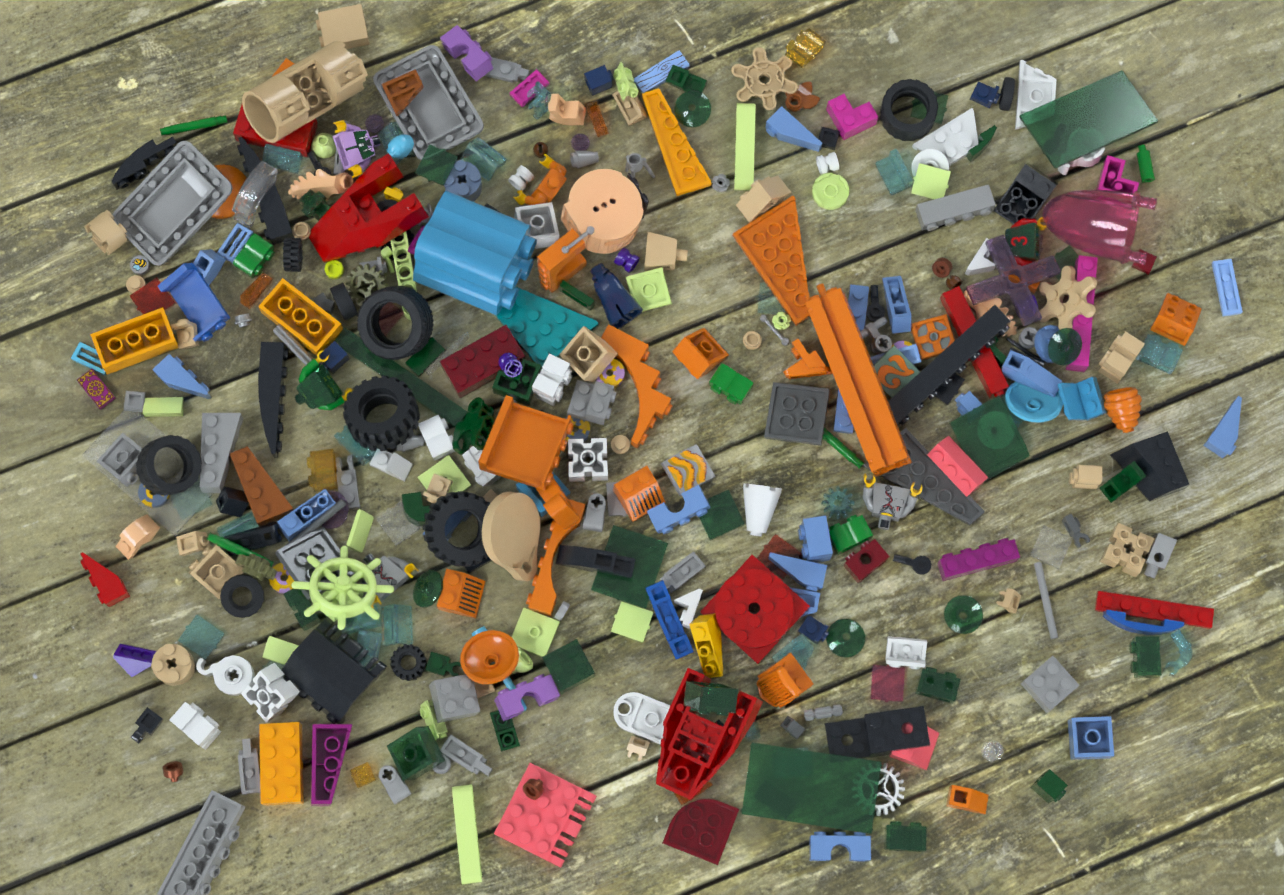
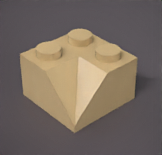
(588, 354)

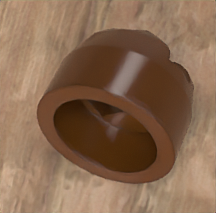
(536, 149)
(953, 282)

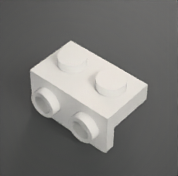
(906, 652)

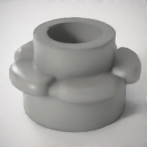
(720, 187)
(243, 320)

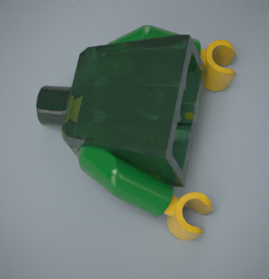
(318, 387)

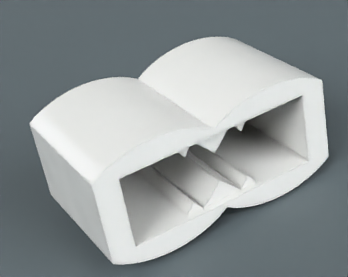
(436, 437)

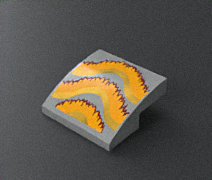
(688, 469)

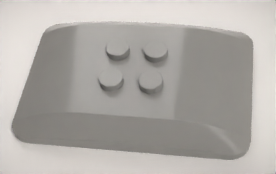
(441, 110)
(172, 203)

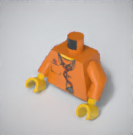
(547, 187)

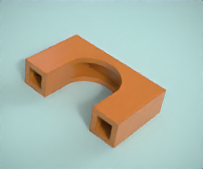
(556, 266)

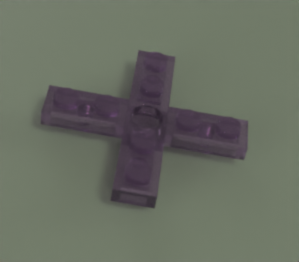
(1018, 292)

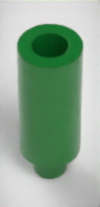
(1145, 164)

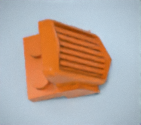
(808, 366)
(783, 682)

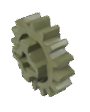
(364, 276)
(256, 567)

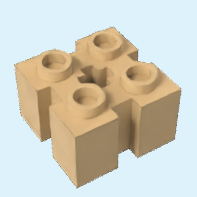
(1123, 353)
(1116, 554)

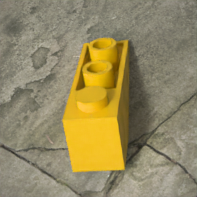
(708, 643)

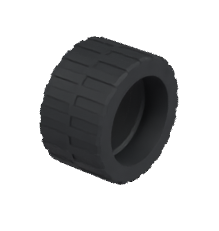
(914, 89)
(190, 459)

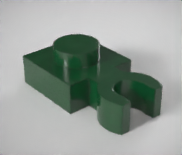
(440, 664)

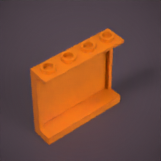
(525, 444)

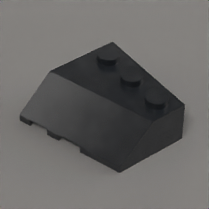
(1158, 462)

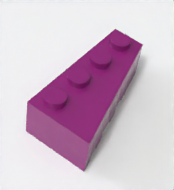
(328, 753)

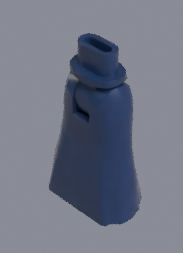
(616, 300)

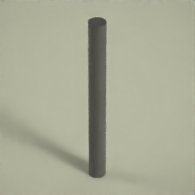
(321, 520)

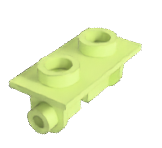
(624, 82)
(428, 714)

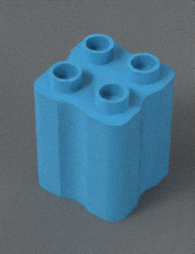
(474, 254)

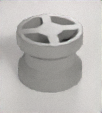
(1025, 340)

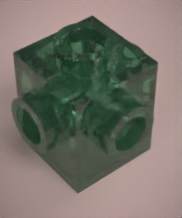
(314, 204)

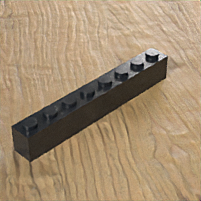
(948, 363)

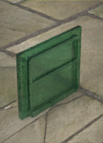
(990, 437)
(648, 556)

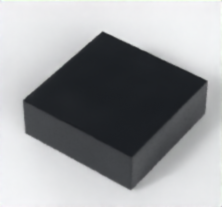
(829, 137)

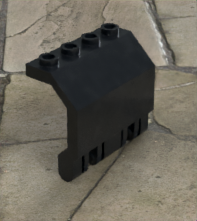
(331, 671)

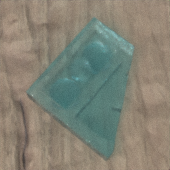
(800, 649)

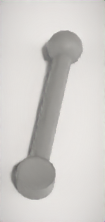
(590, 230)
(784, 341)

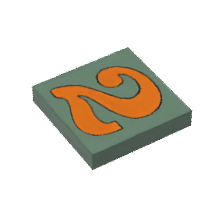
(894, 371)

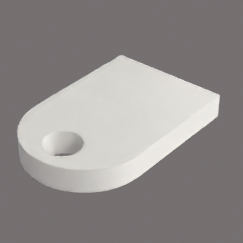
(644, 716)

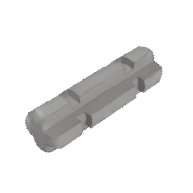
(823, 712)

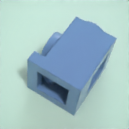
(966, 402)

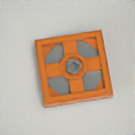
(932, 336)

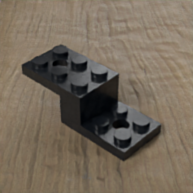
(878, 733)

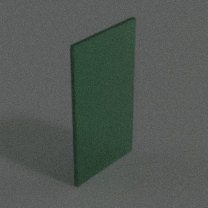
(1088, 119)
(811, 787)

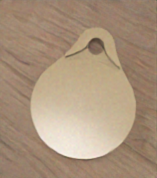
(512, 534)

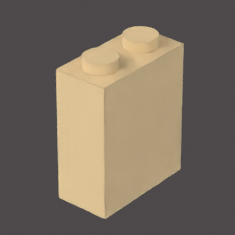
(343, 25)

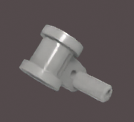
(871, 331)

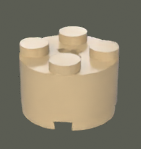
(106, 232)
(162, 664)

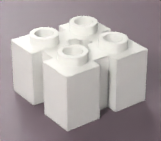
(551, 380)
(579, 451)
(270, 692)
(196, 726)

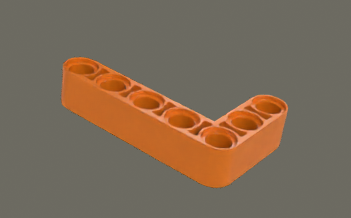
(558, 505)

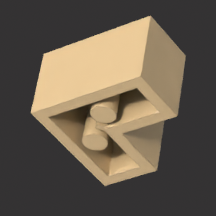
(762, 196)

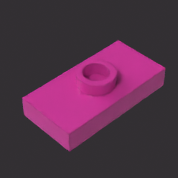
(520, 92)

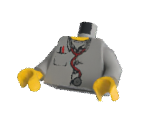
(888, 501)
(390, 572)

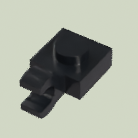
(147, 723)

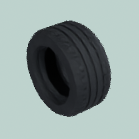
(370, 329)

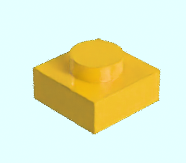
(394, 194)

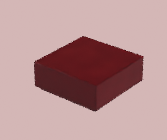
(1148, 265)

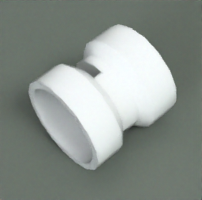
(827, 163)
(521, 178)

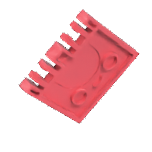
(539, 822)

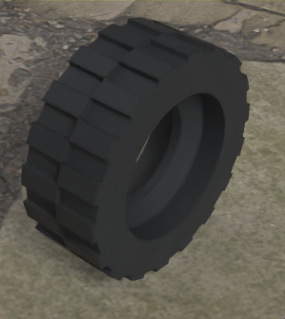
(242, 581)

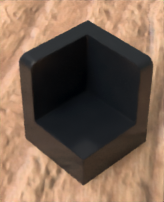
(232, 501)

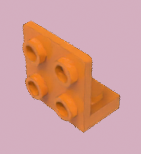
(1176, 319)

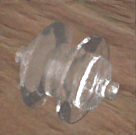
(992, 751)

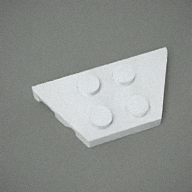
(1033, 90)
(952, 138)

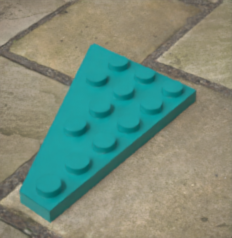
(542, 325)

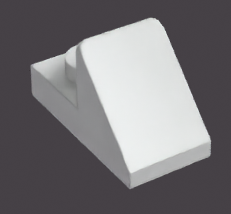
(979, 263)
(391, 464)
(691, 602)

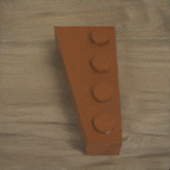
(262, 493)

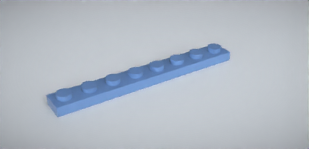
(858, 302)

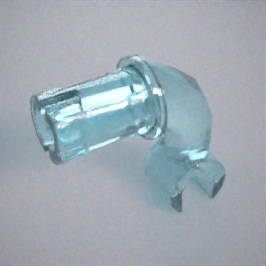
(1184, 649)

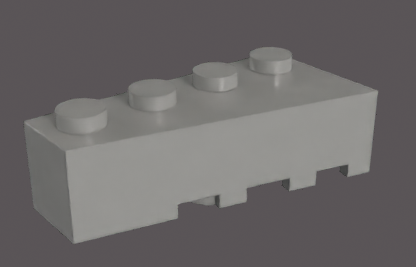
(218, 440)

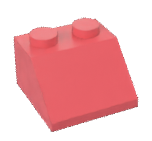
(920, 756)

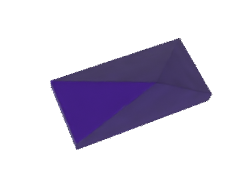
(133, 658)

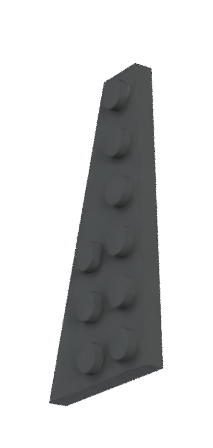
(937, 487)

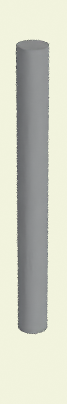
(1046, 600)

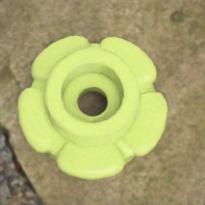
(781, 325)

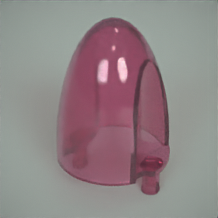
(1098, 222)

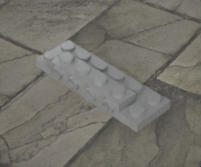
(204, 848)

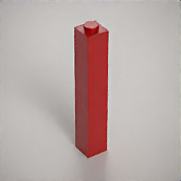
(986, 364)

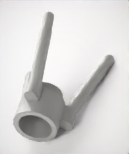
(635, 162)

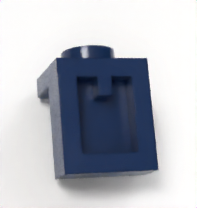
(985, 95)
(814, 630)

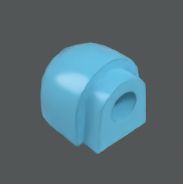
(400, 146)

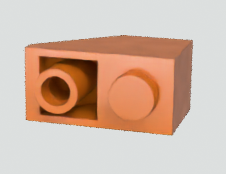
(967, 799)

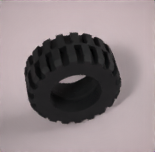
(389, 432)
(435, 528)

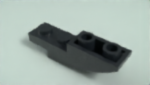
(136, 164)
(595, 560)

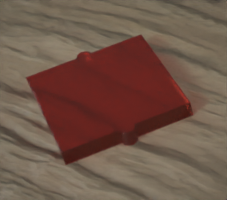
(151, 298)
(777, 546)

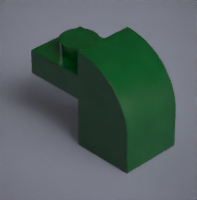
(1122, 482)
(414, 509)

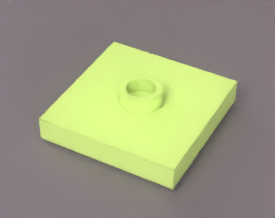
(649, 289)
(449, 470)
(535, 632)

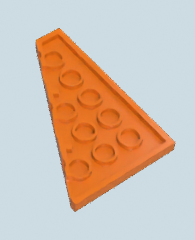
(777, 254)

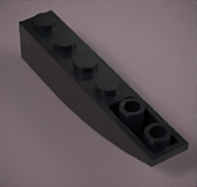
(271, 205)
(272, 390)

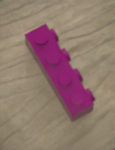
(978, 560)

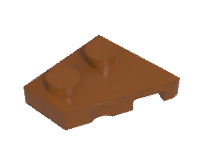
(402, 90)

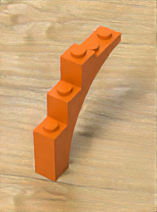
(651, 402)

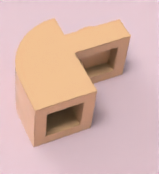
(566, 112)
(136, 535)

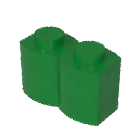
(253, 256)
(731, 384)
(849, 534)

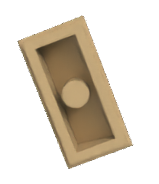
(631, 108)

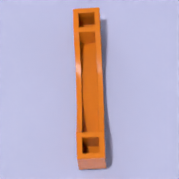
(544, 595)

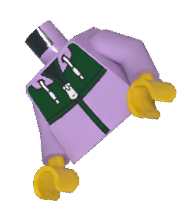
(354, 147)

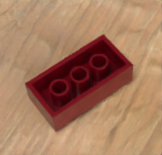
(479, 361)

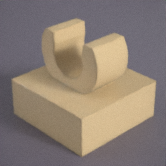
(1011, 600)
(637, 746)

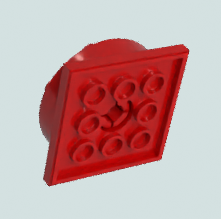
(777, 614)

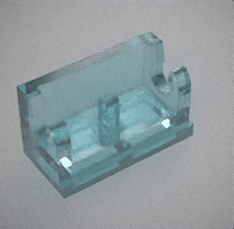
(542, 97)
(360, 453)
(361, 622)

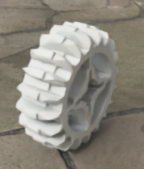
(886, 794)

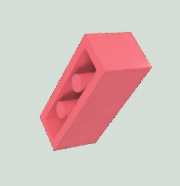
(957, 466)

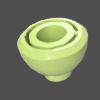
(323, 145)
(524, 664)

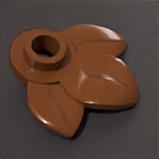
(803, 97)

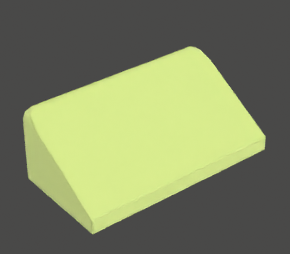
(163, 407)
(360, 531)
(278, 650)

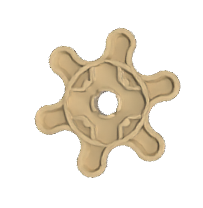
(758, 69)
(1077, 301)

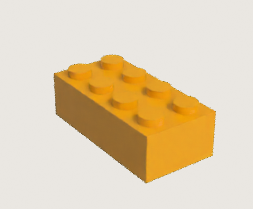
(300, 317)
(134, 341)
(281, 763)

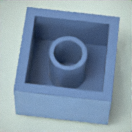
(815, 539)
(1090, 738)

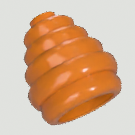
(1123, 407)

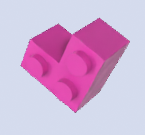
(850, 120)
(1111, 179)

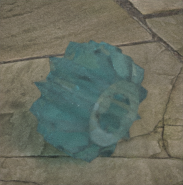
(830, 499)

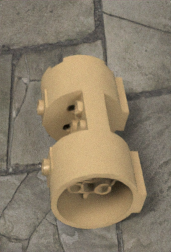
(304, 91)

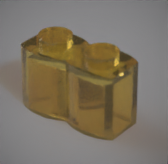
(805, 47)
(322, 470)

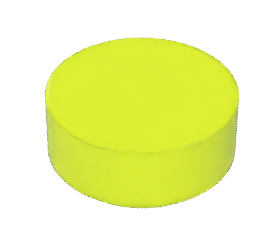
(334, 269)

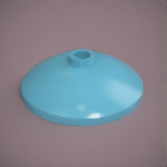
(1032, 404)

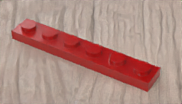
(1155, 609)

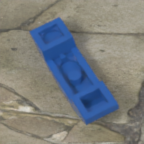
(1118, 619)
(669, 620)

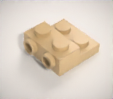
(214, 569)

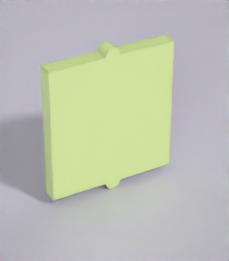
(930, 181)
(632, 621)

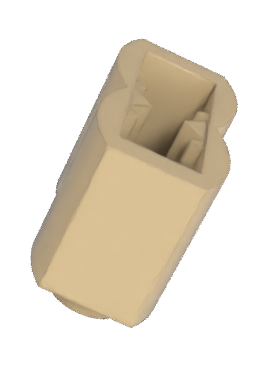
(1086, 476)

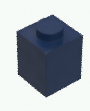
(598, 80)
(336, 359)

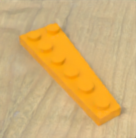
(680, 159)

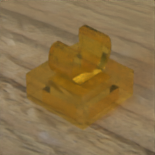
(362, 775)

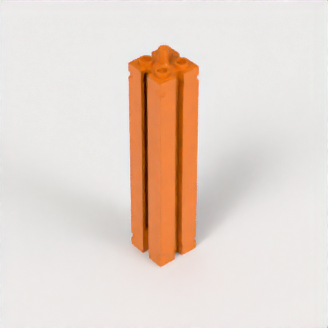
(857, 380)

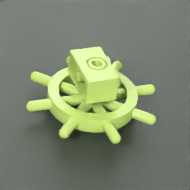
(343, 595)

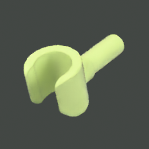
(386, 253)

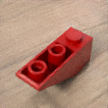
(109, 585)

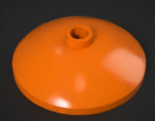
(237, 179)
(488, 648)

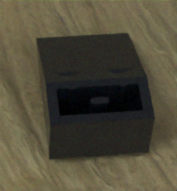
(1026, 195)

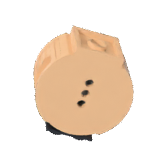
(607, 204)

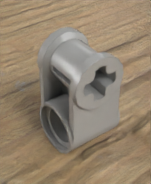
(594, 516)
(396, 786)

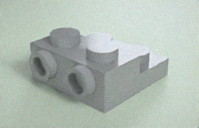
(592, 401)
(121, 460)

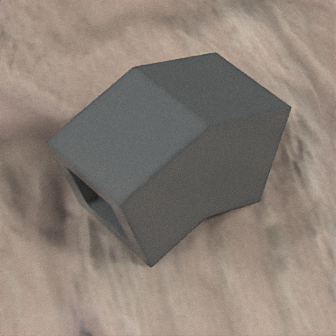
(324, 303)
(792, 727)

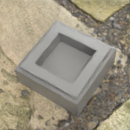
(134, 401)

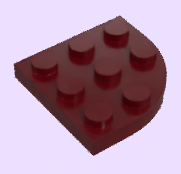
(702, 829)

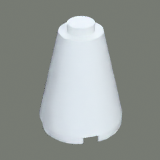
(759, 507)

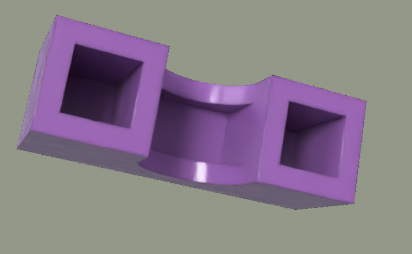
(476, 62)
(541, 689)

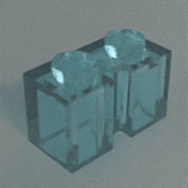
(1159, 354)

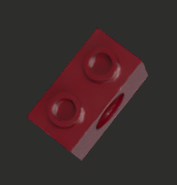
(859, 570)

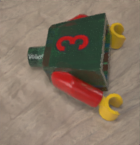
(1024, 240)

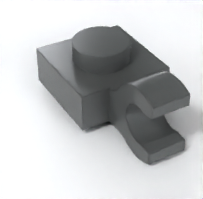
(1073, 528)

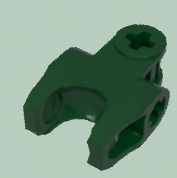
(475, 426)

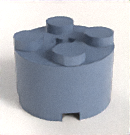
(466, 172)

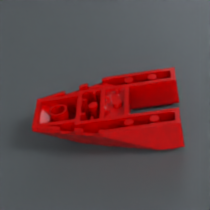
(356, 219)
(698, 747)

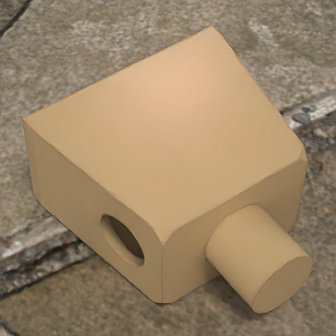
(662, 252)

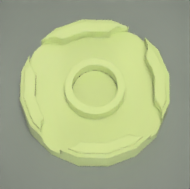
(830, 191)

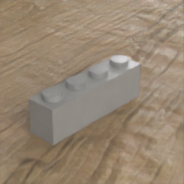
(955, 208)

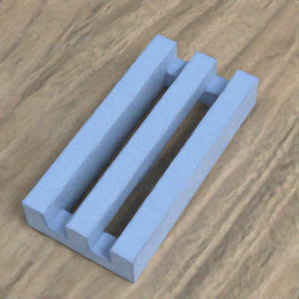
(226, 243)

